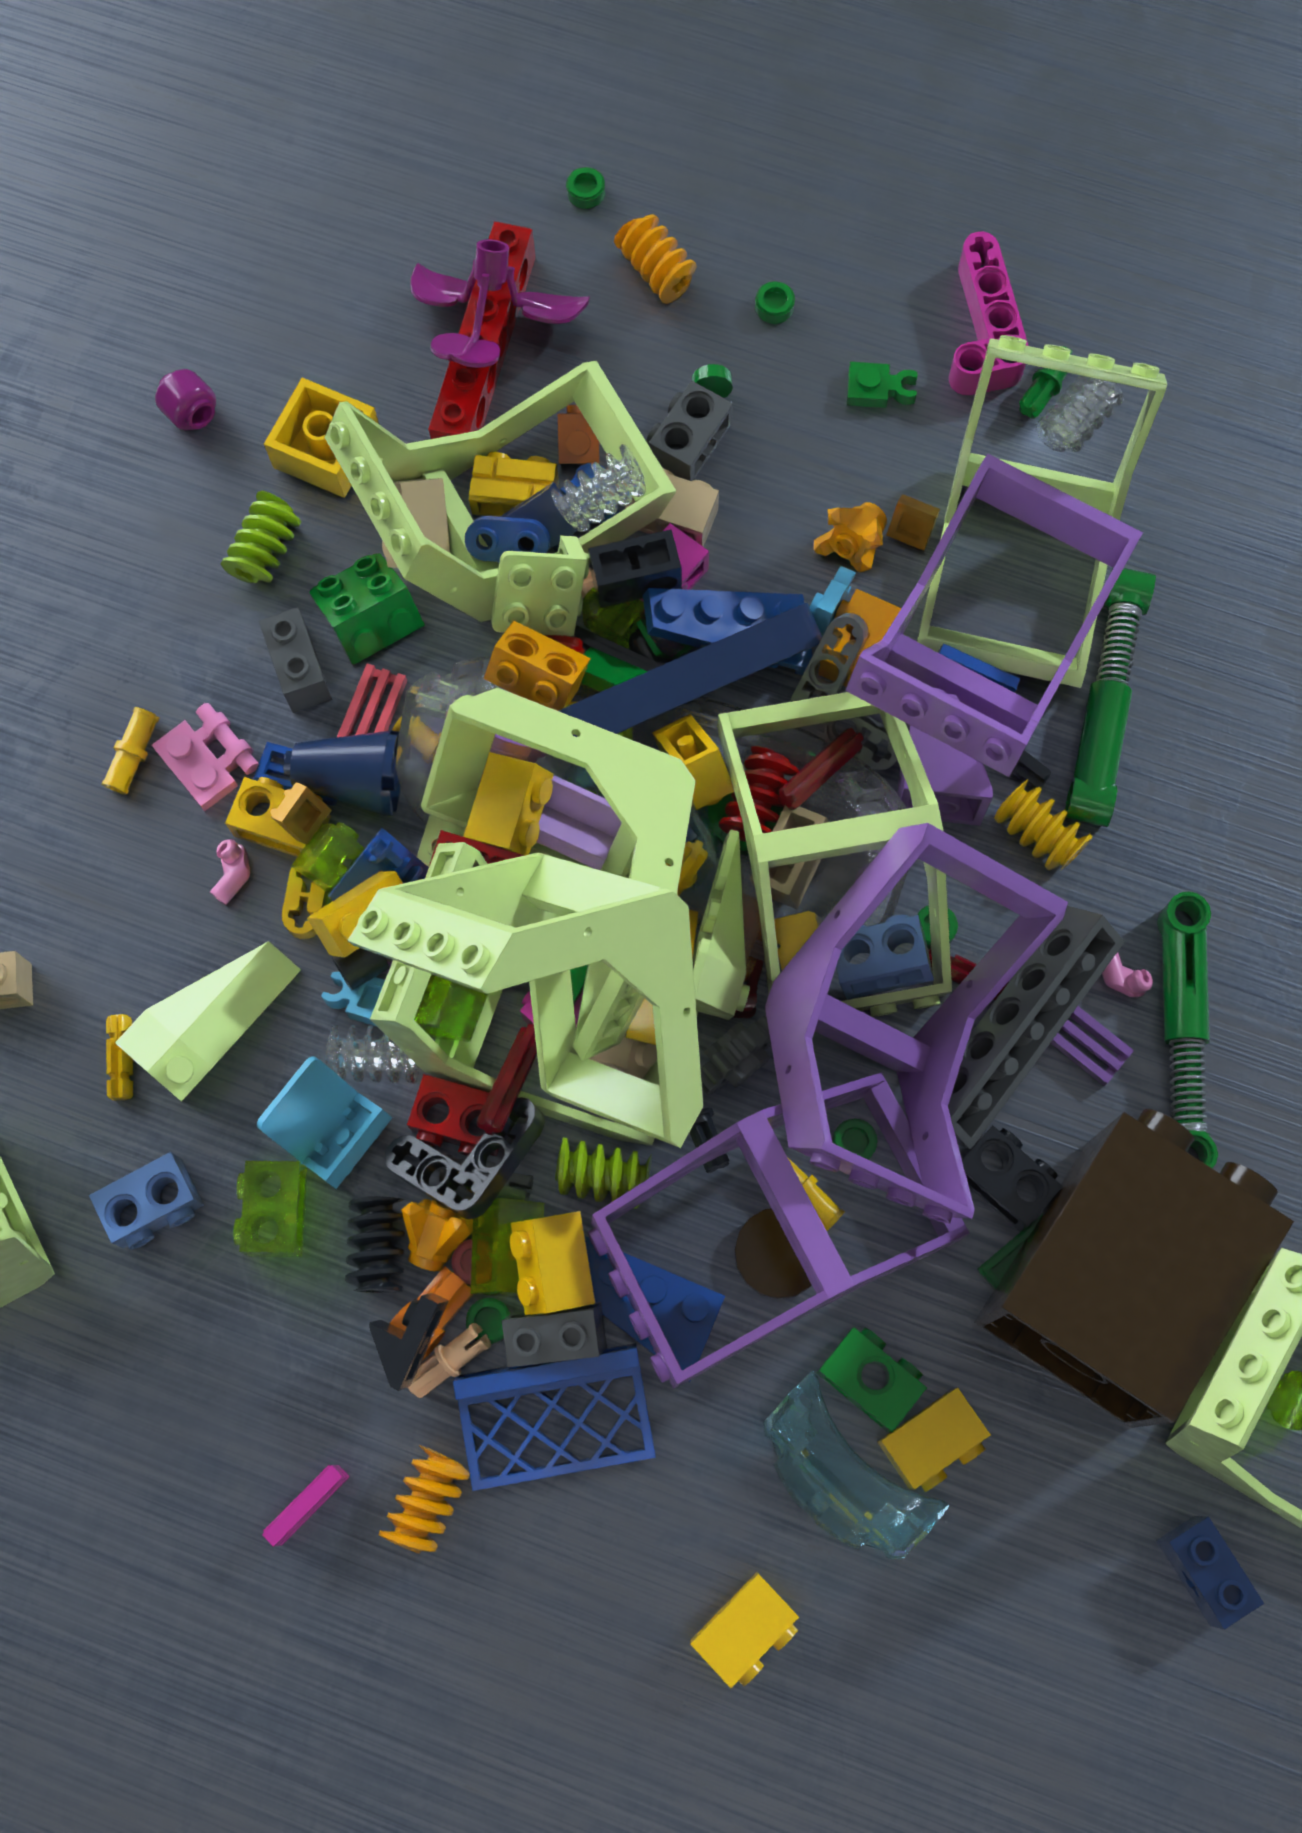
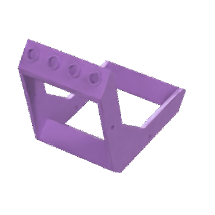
(987, 719)
(924, 1063)
(791, 1209)

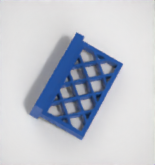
(535, 1379)

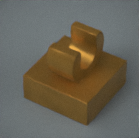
(913, 522)
(300, 813)

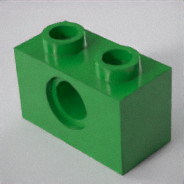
(844, 1373)

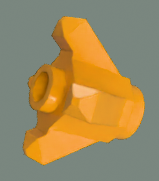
(854, 534)
(433, 1233)

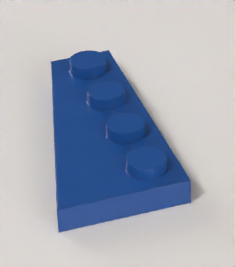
(709, 616)
(680, 1306)

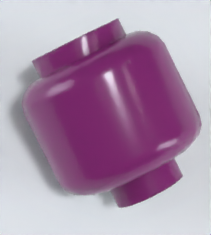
(186, 400)

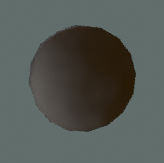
(768, 1259)

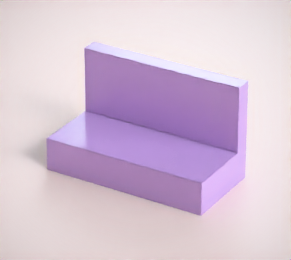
(578, 824)

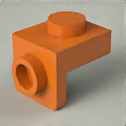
(576, 439)

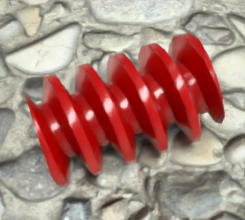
(765, 777)

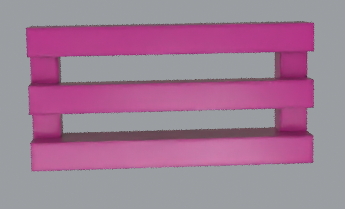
(305, 1505)

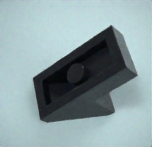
(404, 1350)

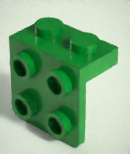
(367, 607)

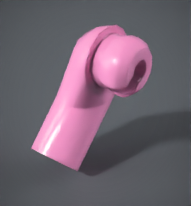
(235, 870)
(1125, 980)

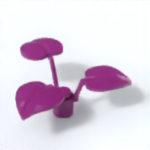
(490, 270)

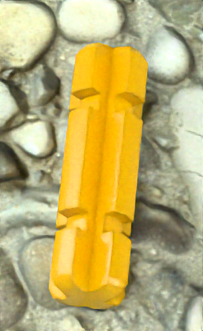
(118, 1063)

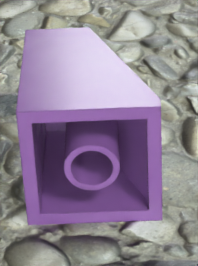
(955, 778)

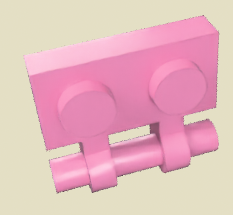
(196, 766)

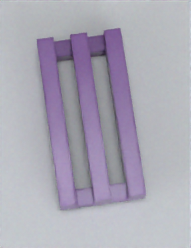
(1102, 1034)

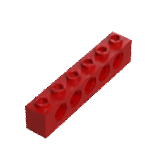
(469, 390)

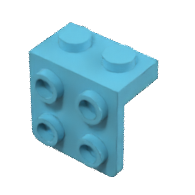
(323, 1121)

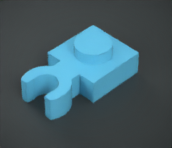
(825, 606)
(359, 1001)

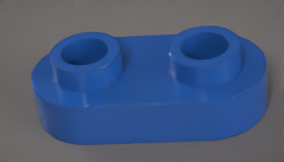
(505, 536)

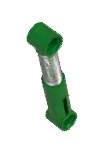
(1093, 787)
(1187, 1014)

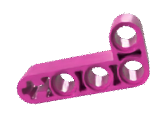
(986, 310)

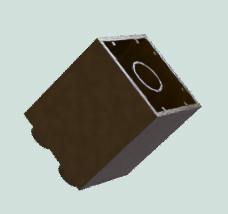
(1137, 1269)

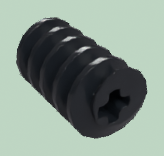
(374, 1244)

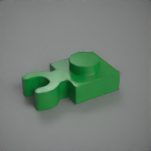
(872, 385)

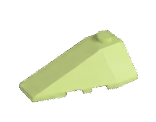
(720, 944)
(199, 1024)

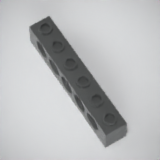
(1028, 1018)

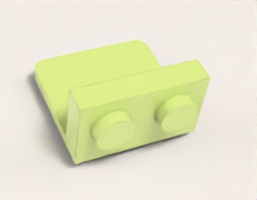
(541, 589)

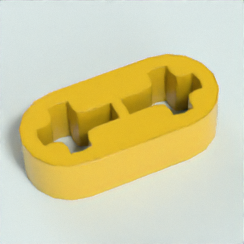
(294, 901)

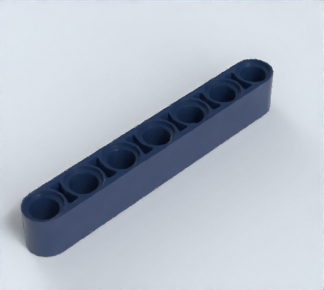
(699, 672)

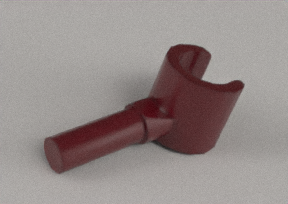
(750, 1007)

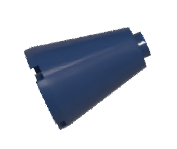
(349, 769)

